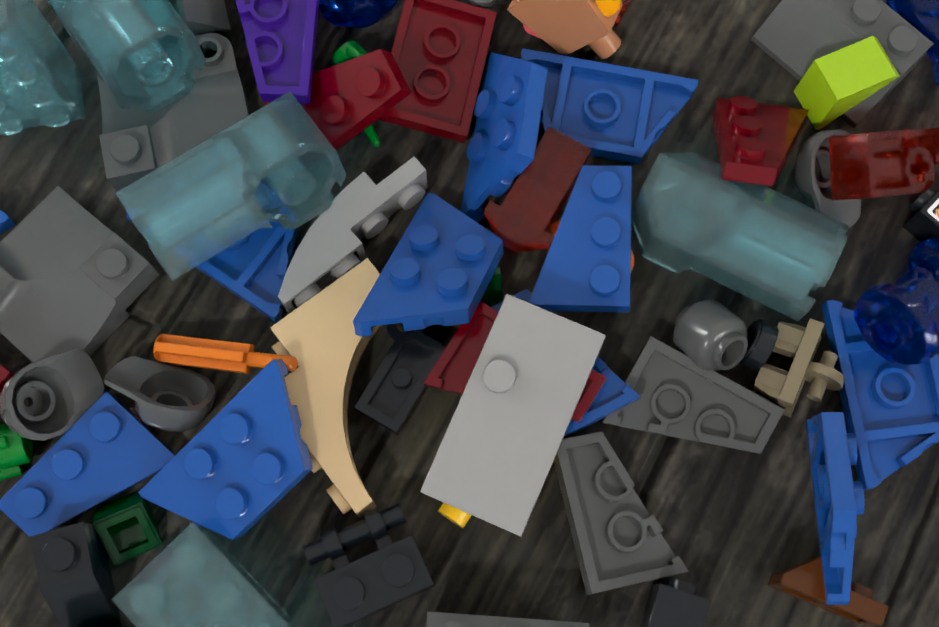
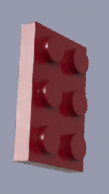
(442, 59)

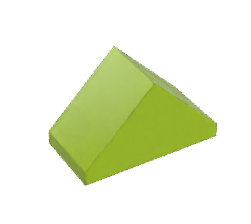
(844, 80)

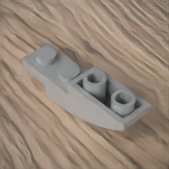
(333, 240)

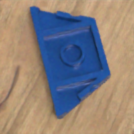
(609, 105)
(504, 128)
(255, 267)
(433, 272)
(883, 403)
(238, 460)
(835, 500)

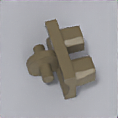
(801, 345)

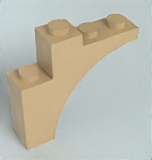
(327, 357)

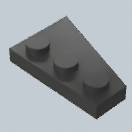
(694, 403)
(608, 523)

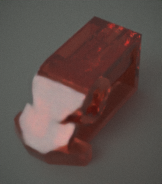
(883, 163)
(538, 194)

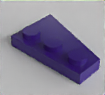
(281, 45)

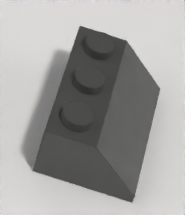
(811, 29)

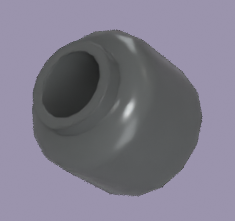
(710, 335)

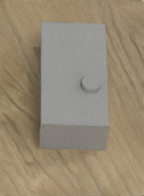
(513, 415)

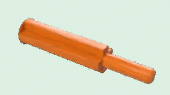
(213, 354)

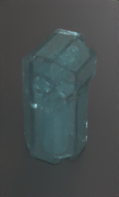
(135, 48)
(234, 183)
(735, 233)

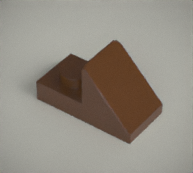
(807, 584)

